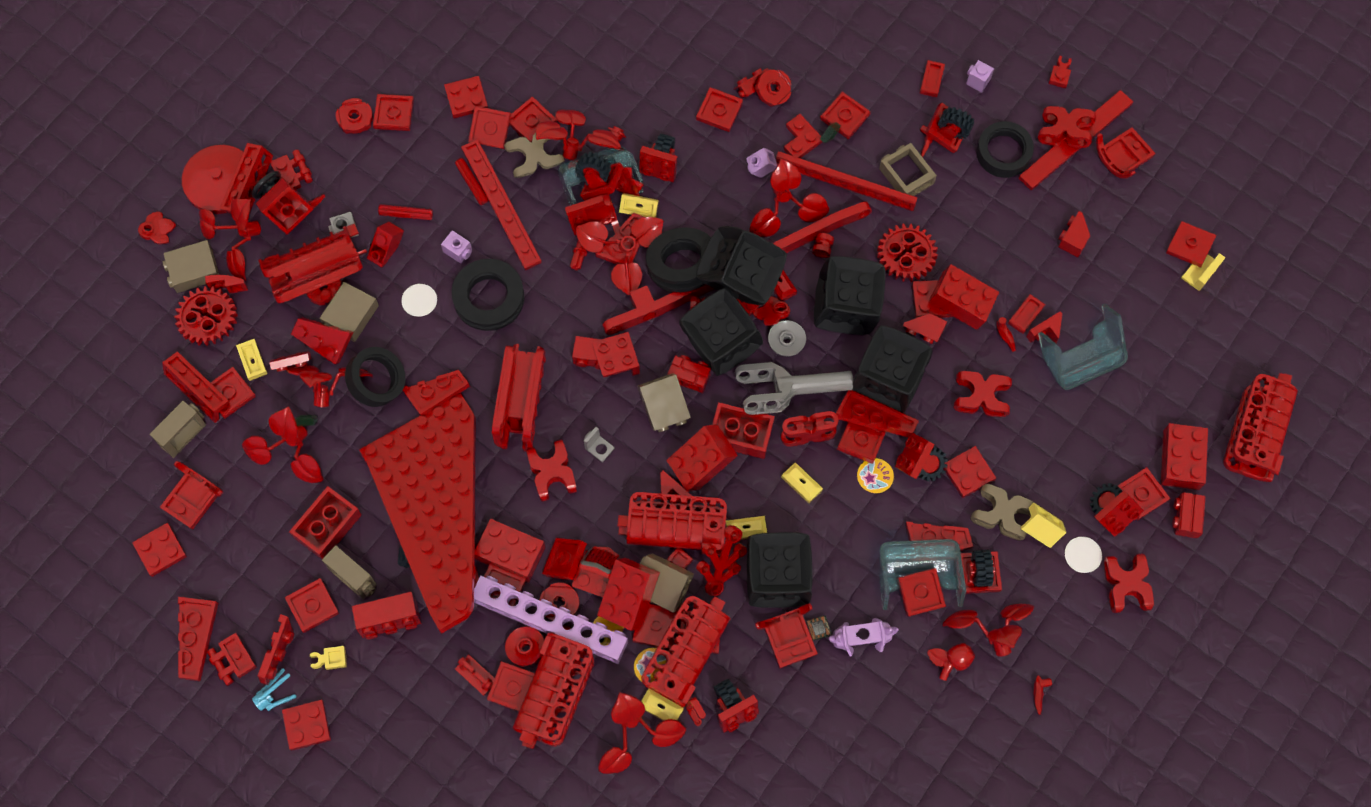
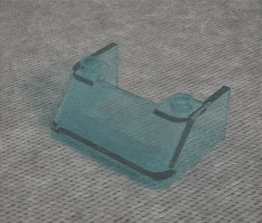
(569, 178)
(1090, 359)
(910, 557)

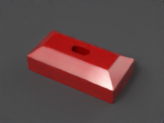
(784, 289)

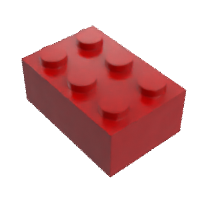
(963, 297)
(744, 432)
(1184, 456)
(702, 457)
(325, 522)
(509, 549)
(628, 594)
(386, 615)

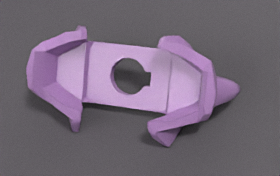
(879, 631)

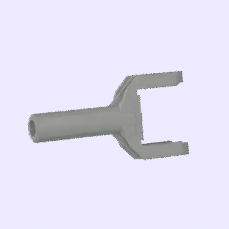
(787, 385)

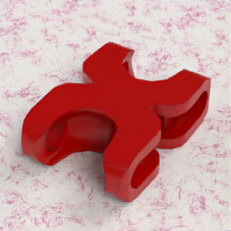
(1067, 127)
(982, 393)
(809, 428)
(551, 470)
(1128, 583)

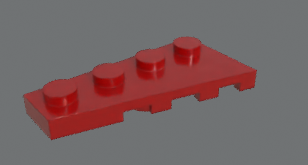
(870, 413)
(195, 630)

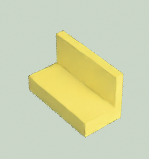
(1199, 276)
(1044, 526)

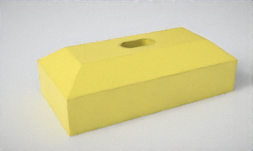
(629, 205)
(247, 352)
(807, 491)
(756, 524)
(671, 710)

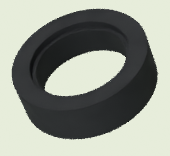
(1011, 130)
(360, 392)

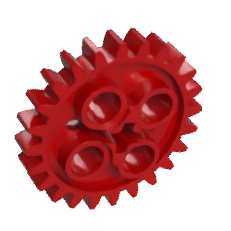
(918, 264)
(197, 330)

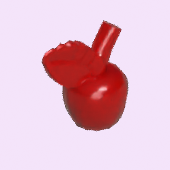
(958, 656)

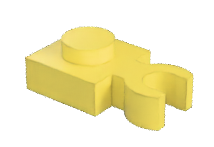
(332, 658)

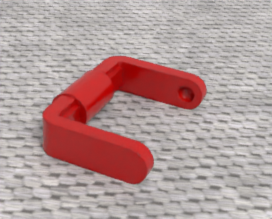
(695, 711)

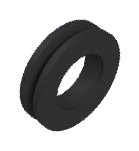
(667, 243)
(483, 270)

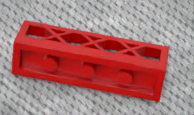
(245, 175)
(194, 386)

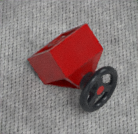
(280, 201)

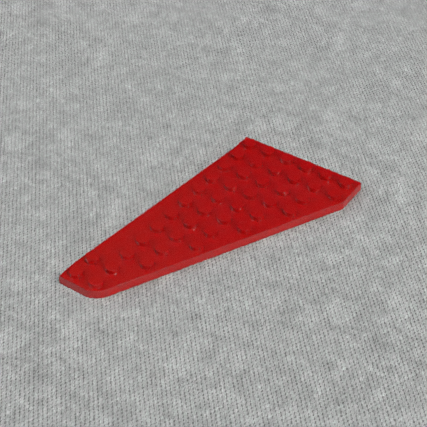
(430, 496)

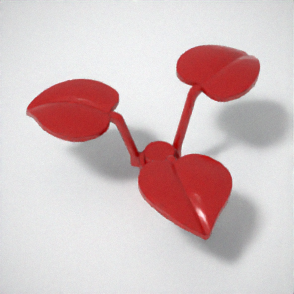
(553, 131)
(783, 178)
(240, 214)
(624, 276)
(312, 377)
(284, 425)
(1002, 638)
(628, 713)

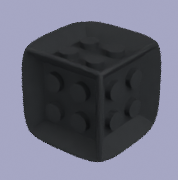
(742, 264)
(849, 295)
(721, 331)
(892, 368)
(779, 570)

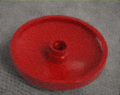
(209, 176)

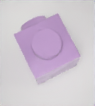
(979, 75)
(761, 162)
(456, 247)

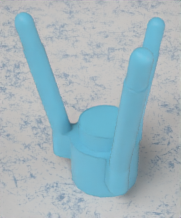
(264, 698)

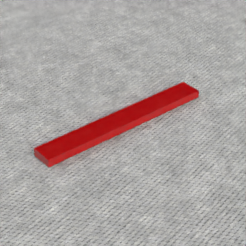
(1060, 154)
(850, 182)
(501, 205)

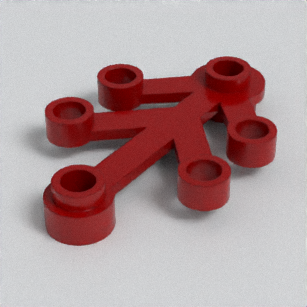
(715, 582)

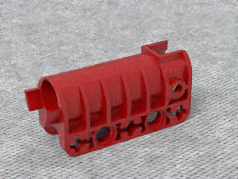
(312, 265)
(518, 396)
(1263, 429)
(676, 525)
(692, 649)
(549, 688)

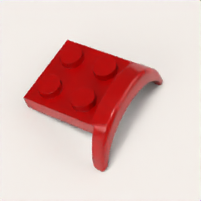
(1124, 153)
(595, 209)
(190, 497)
(789, 636)

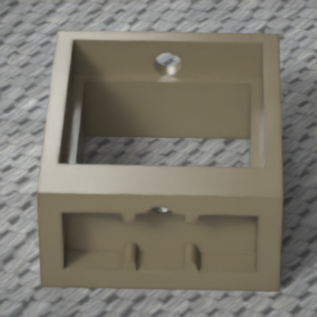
(918, 185)
(178, 428)
(350, 573)

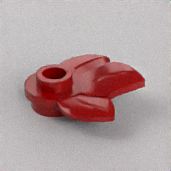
(627, 184)
(158, 227)
(772, 311)

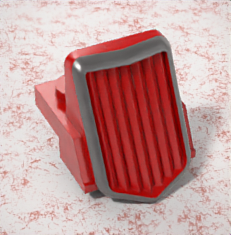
(595, 570)

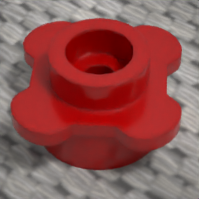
(617, 132)

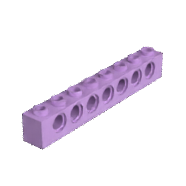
(611, 652)

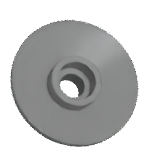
(787, 330)

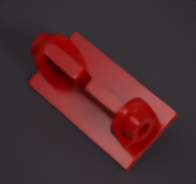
(746, 85)
(475, 674)

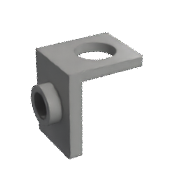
(594, 439)

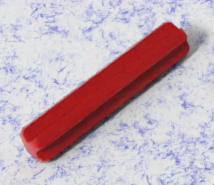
(471, 181)
(405, 212)

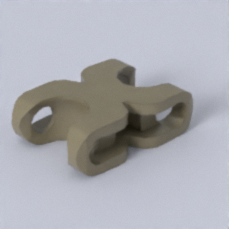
(534, 155)
(1002, 512)

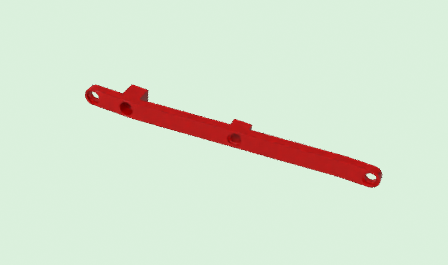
(646, 308)

